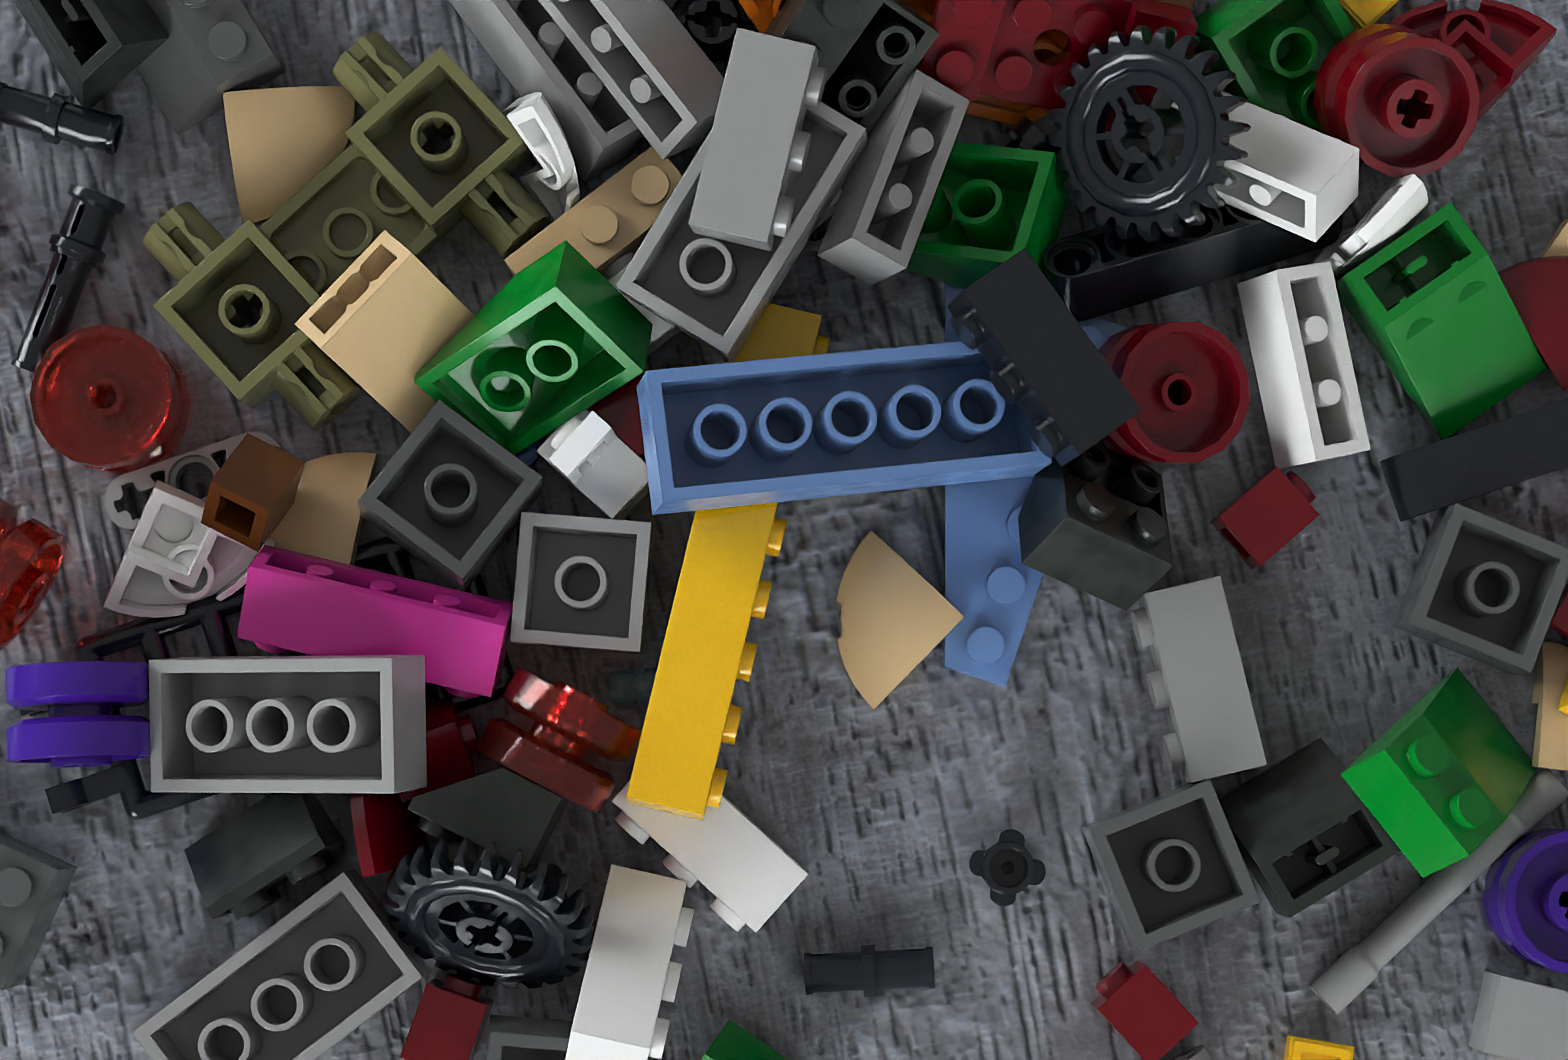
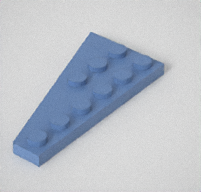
(984, 557)

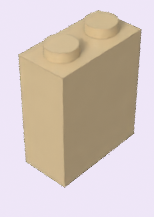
(386, 324)

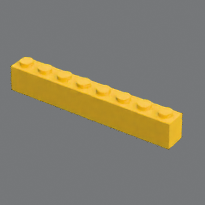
(711, 620)

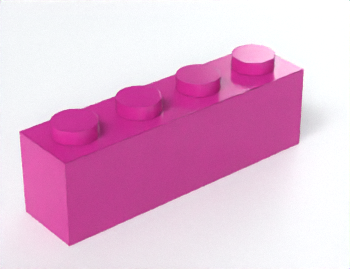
(351, 610)

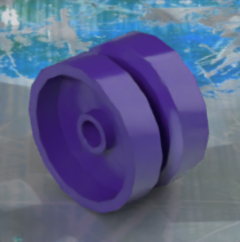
(79, 710)
(1524, 899)

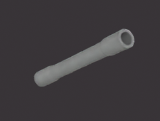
(1363, 962)

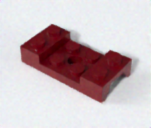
(991, 42)

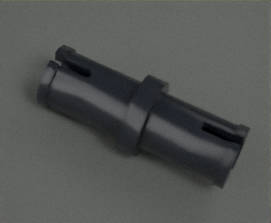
(60, 119)
(869, 970)

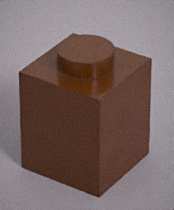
(252, 492)

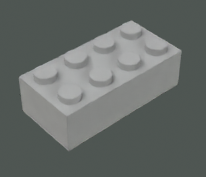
(723, 287)
(288, 724)
(293, 985)

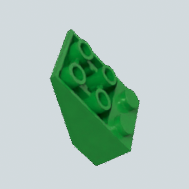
(1442, 321)

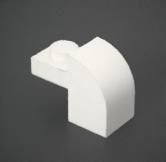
(597, 464)

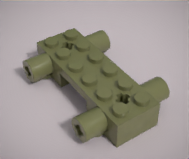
(371, 187)

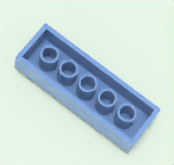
(828, 427)

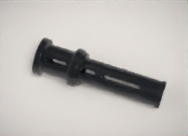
(75, 252)

